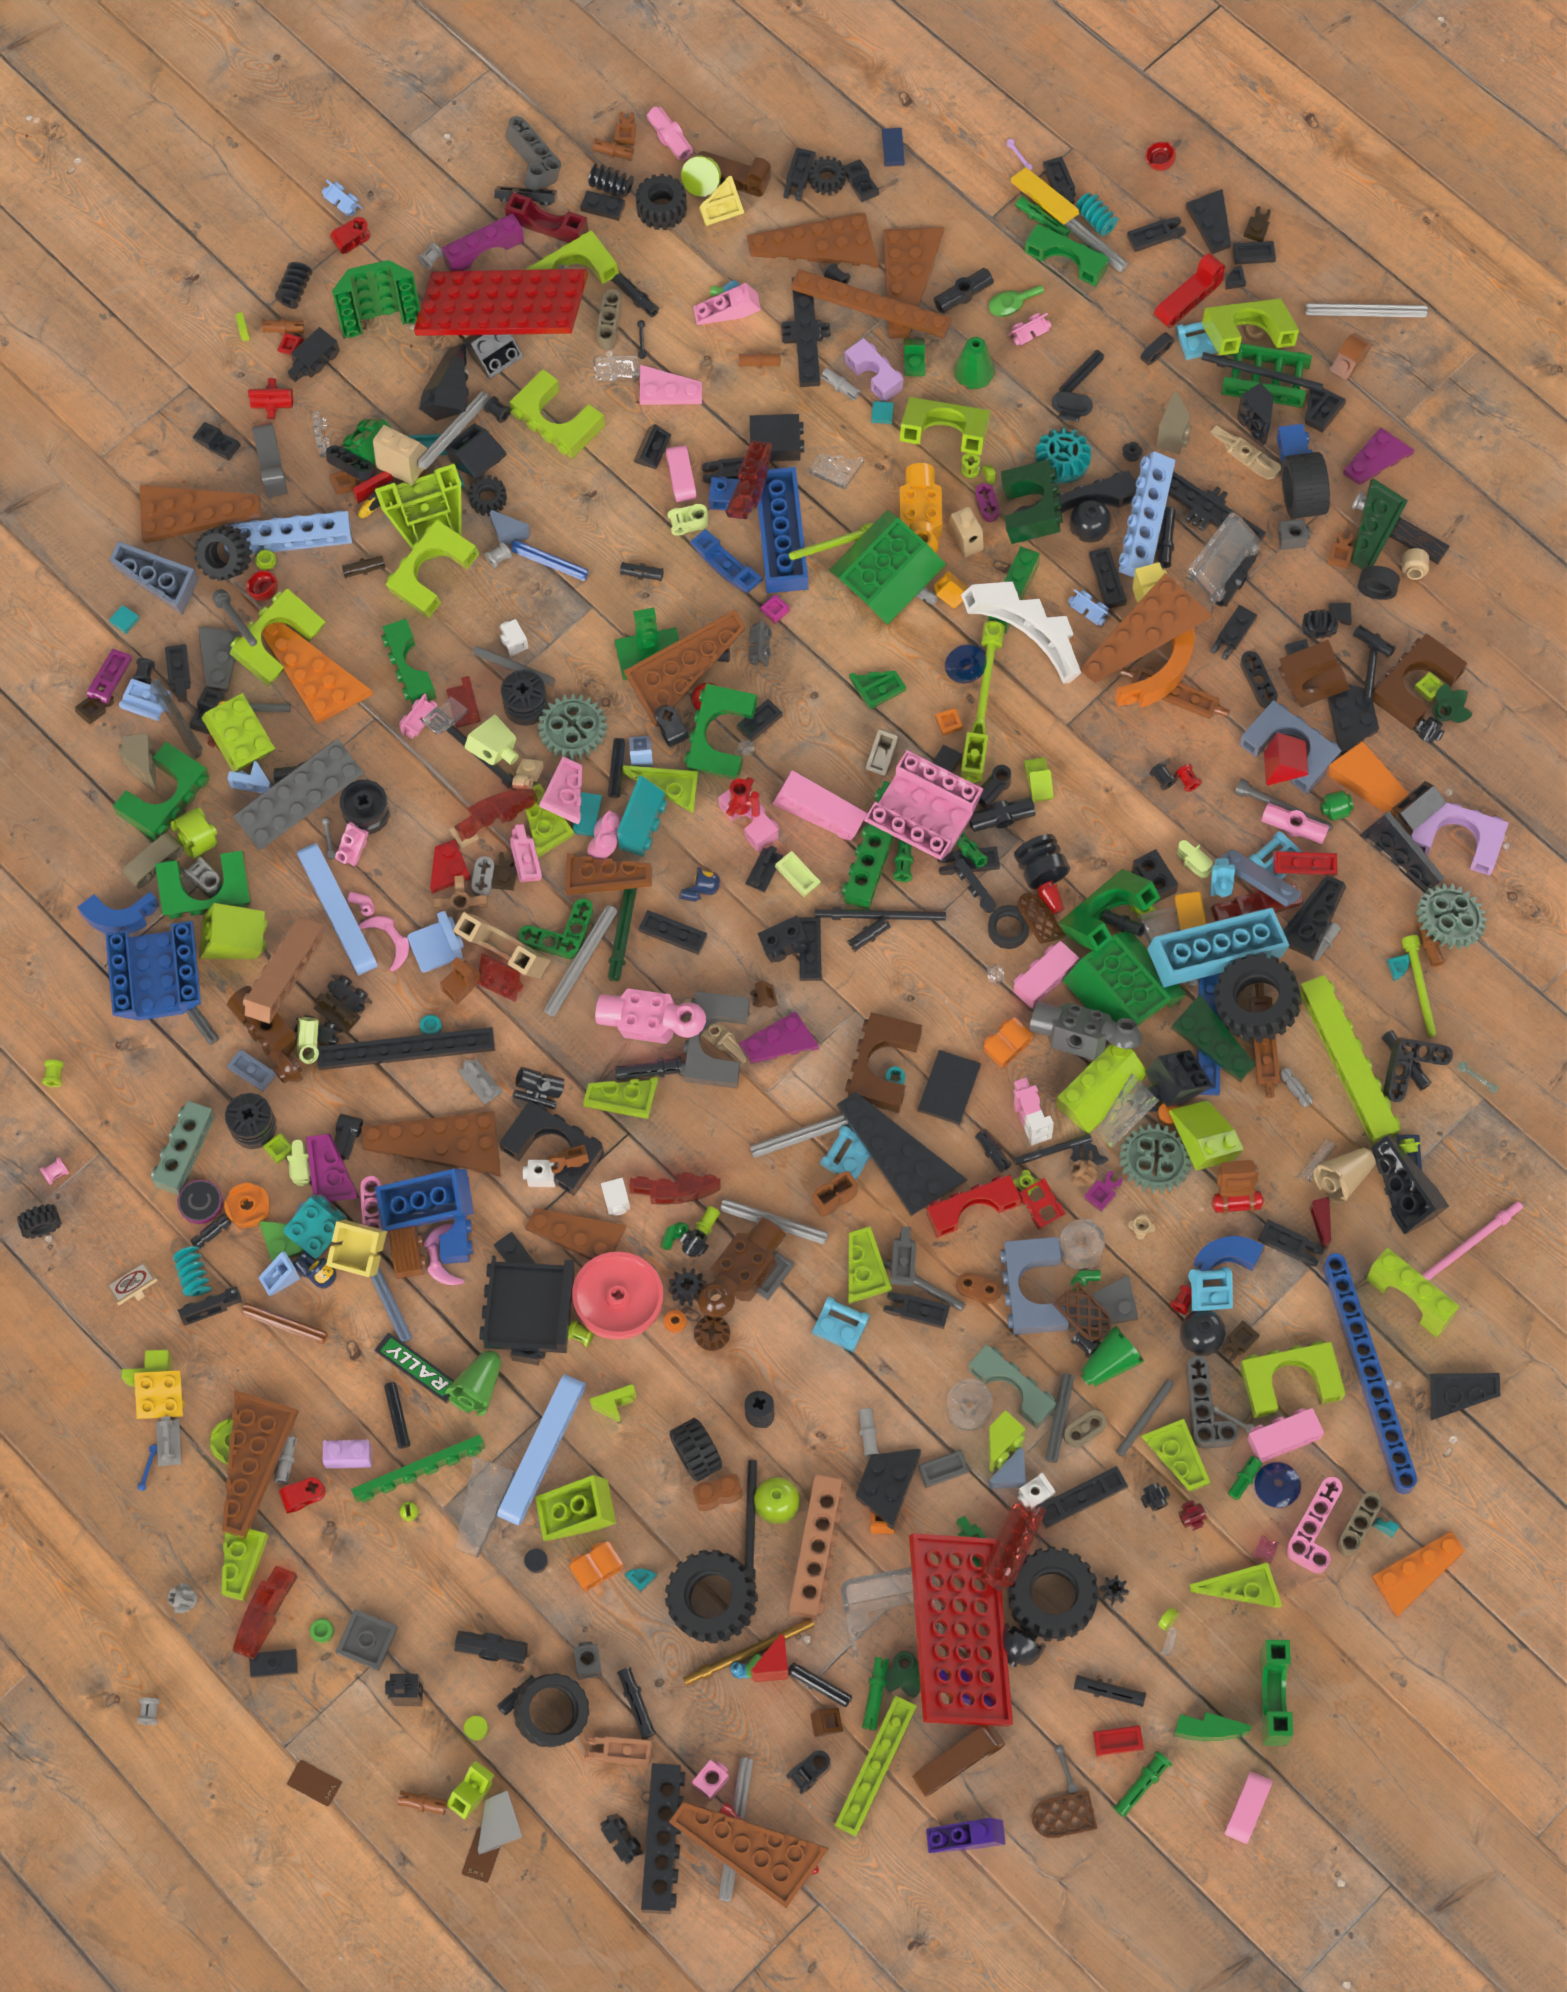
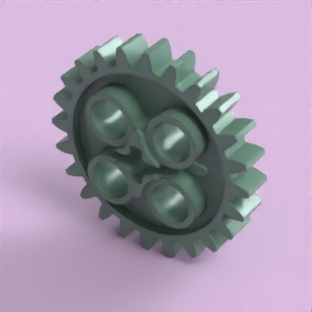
(586, 715)
(1451, 916)
(1134, 1156)

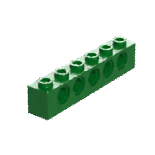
(863, 894)

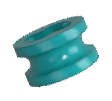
(895, 1070)

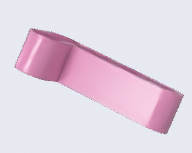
(1316, 1521)

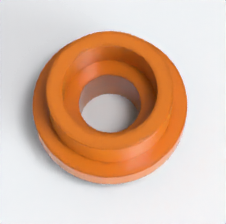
(675, 1328)

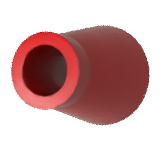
(1051, 897)

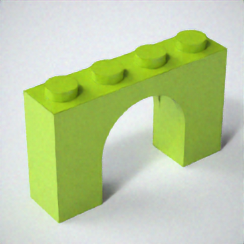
(585, 251)
(1269, 315)
(926, 413)
(568, 436)
(436, 541)
(285, 609)
(1436, 1307)
(1315, 1359)

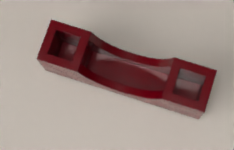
(530, 216)

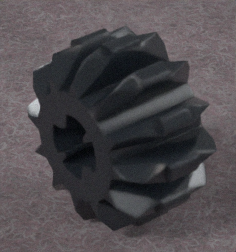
(1320, 623)
(678, 1286)

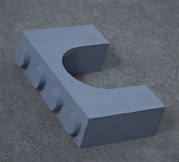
(1279, 720)
(1018, 1258)

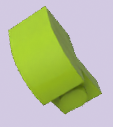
(154, 1361)
(471, 1790)

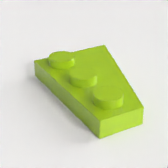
(625, 1098)
(1178, 1452)
(241, 1563)

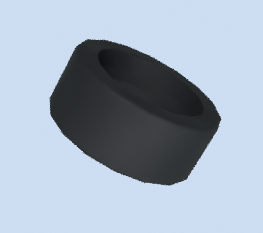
(1378, 582)
(1004, 942)

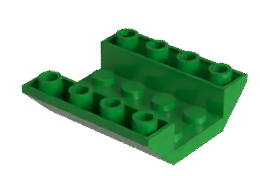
(374, 292)
(888, 566)
(1121, 981)

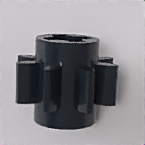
(1430, 730)
(694, 1243)
(1155, 1497)
(1120, 1590)

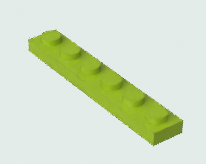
(875, 1766)

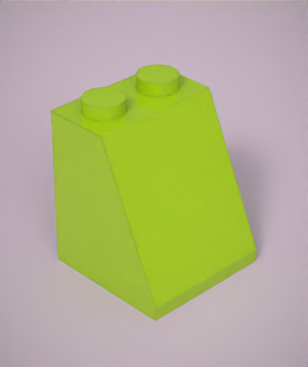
(232, 933)

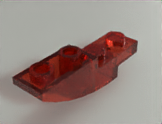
(752, 480)
(502, 806)
(684, 1189)
(262, 1610)

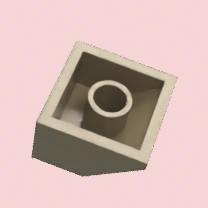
(1175, 426)
(138, 757)

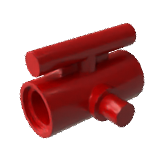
(271, 398)
(740, 798)

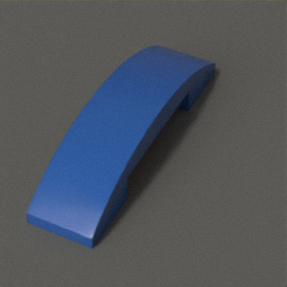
(724, 563)

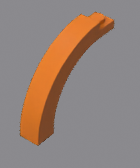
(1165, 680)

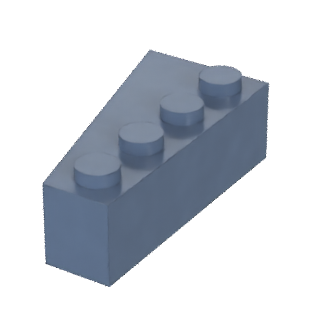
(159, 576)

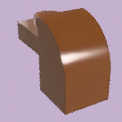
(1350, 354)
(460, 980)

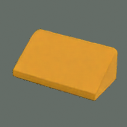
(1190, 910)

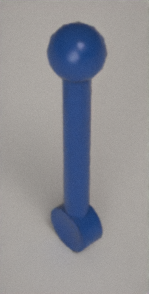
(153, 1450)

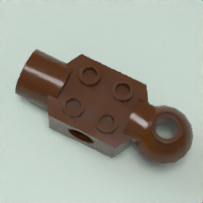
(276, 1038)
(742, 1268)

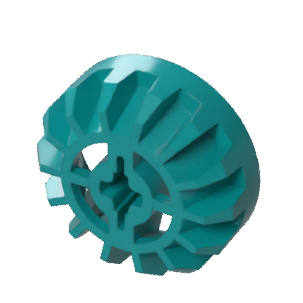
(1068, 466)

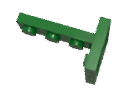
(645, 642)

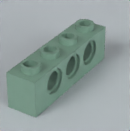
(175, 1180)

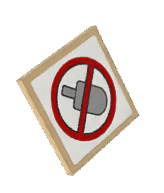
(132, 1284)

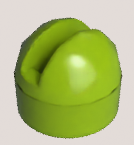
(413, 1509)

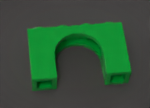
(717, 702)
(156, 818)
(1124, 888)
(177, 901)
(1276, 1721)

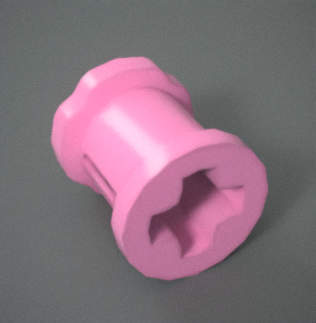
(54, 1171)

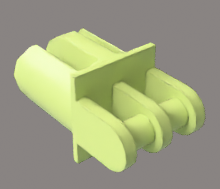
(1194, 859)
(299, 1164)

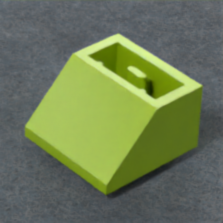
(1004, 1437)

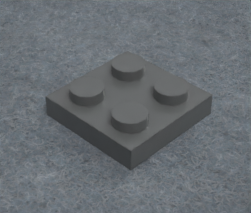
(366, 1640)

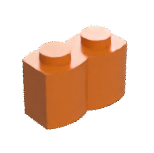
(1007, 1042)
(595, 1566)

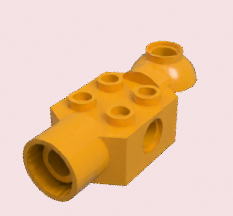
(922, 503)

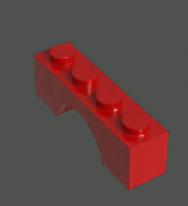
(998, 1194)

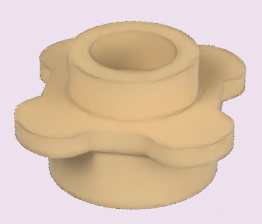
(1143, 1220)

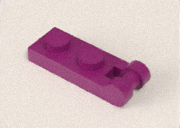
(109, 675)

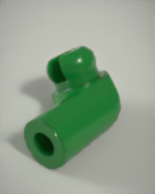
(1085, 1276)

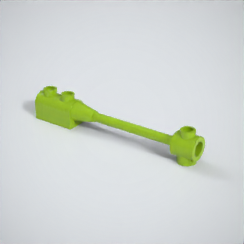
(977, 739)

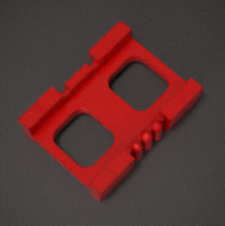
(1035, 1207)

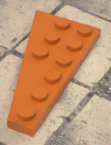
(316, 678)

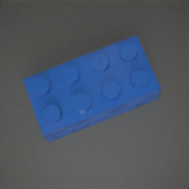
(424, 1200)

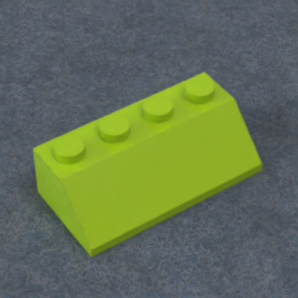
(1098, 1086)

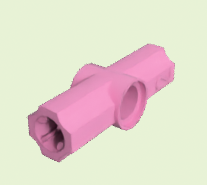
(670, 133)
(1282, 819)

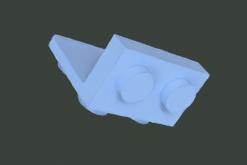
(436, 944)

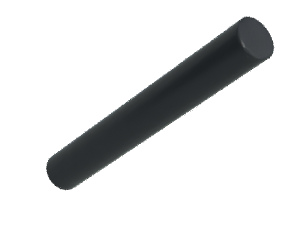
(1370, 676)

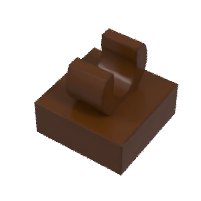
(765, 994)

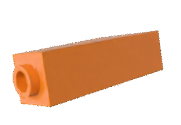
(1368, 778)

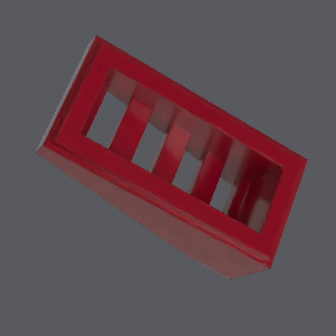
(1321, 1217)

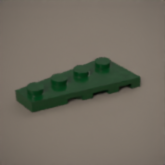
(1377, 521)
(1210, 1036)

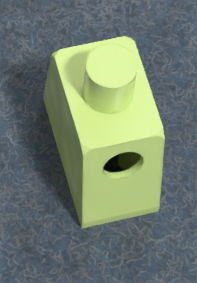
(492, 742)

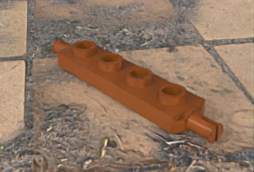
(1183, 695)
(1265, 1052)

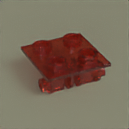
(499, 977)

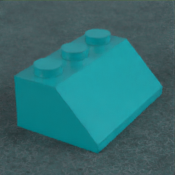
(641, 817)

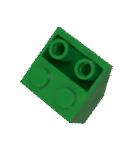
(361, 440)

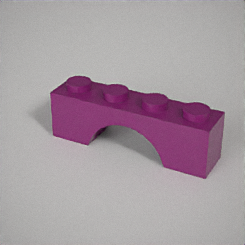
(502, 233)

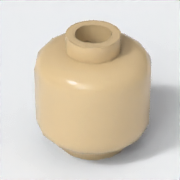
(1415, 563)

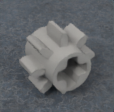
(182, 1598)

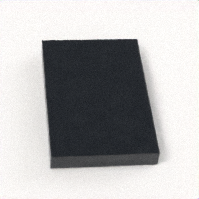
(949, 1087)

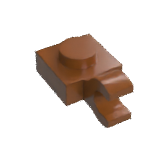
(571, 1157)

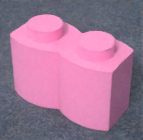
(604, 836)

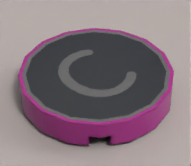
(200, 1201)

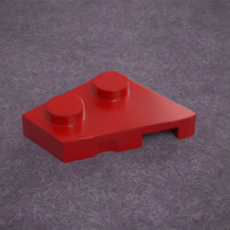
(447, 864)

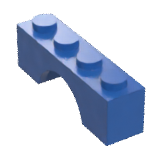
(455, 1243)

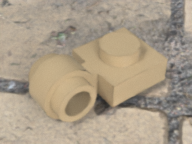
(527, 772)

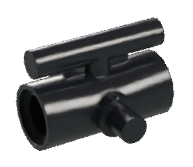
(538, 1087)

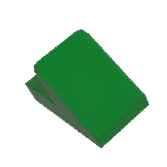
(914, 357)

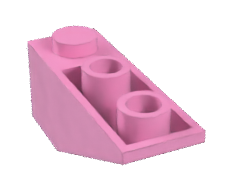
(728, 306)

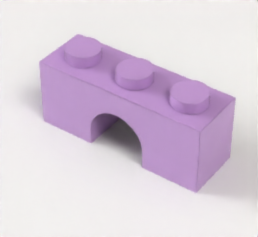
(864, 357)

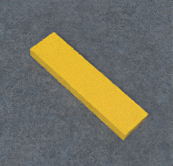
(1044, 196)

